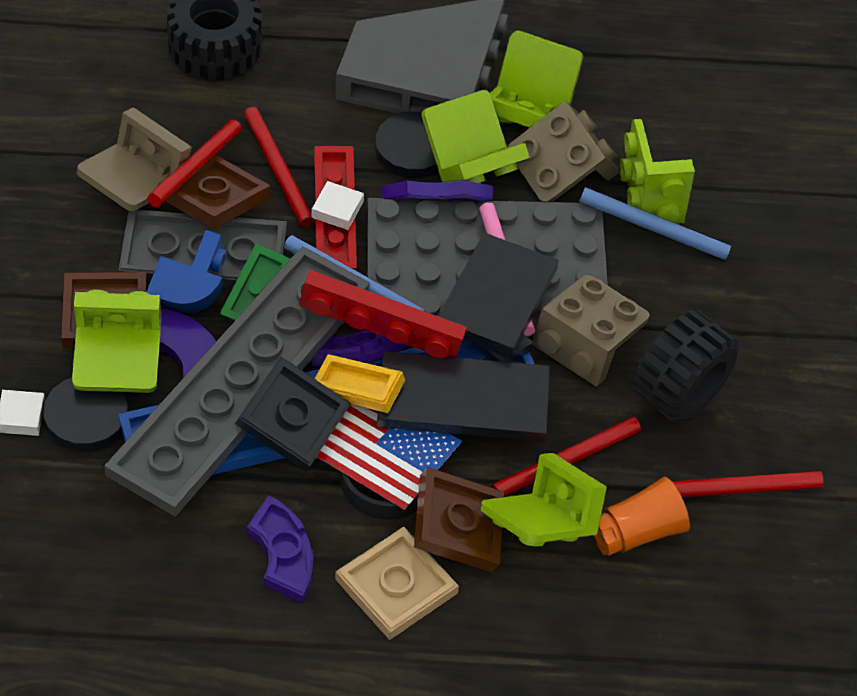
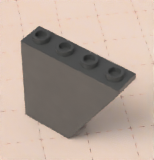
(421, 56)

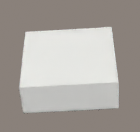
(337, 205)
(21, 412)

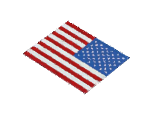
(385, 458)

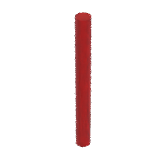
(194, 163)
(279, 167)
(572, 454)
(749, 484)

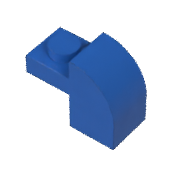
(191, 287)

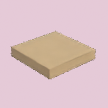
(396, 583)

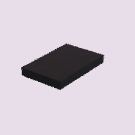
(499, 293)

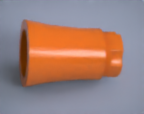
(643, 518)

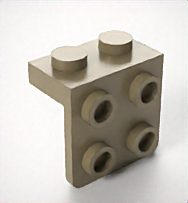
(563, 152)
(137, 162)
(587, 327)

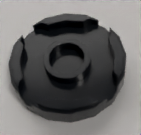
(405, 145)
(83, 417)

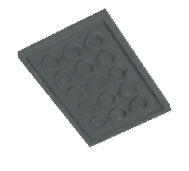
(425, 244)

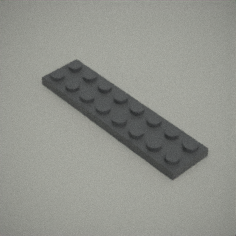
(196, 421)

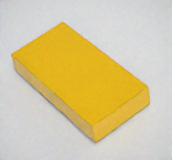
(361, 382)

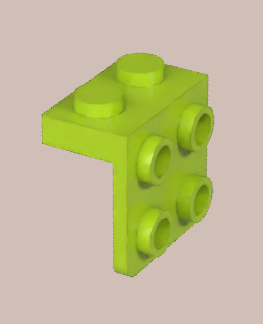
(534, 79)
(469, 139)
(655, 186)
(116, 341)
(561, 506)

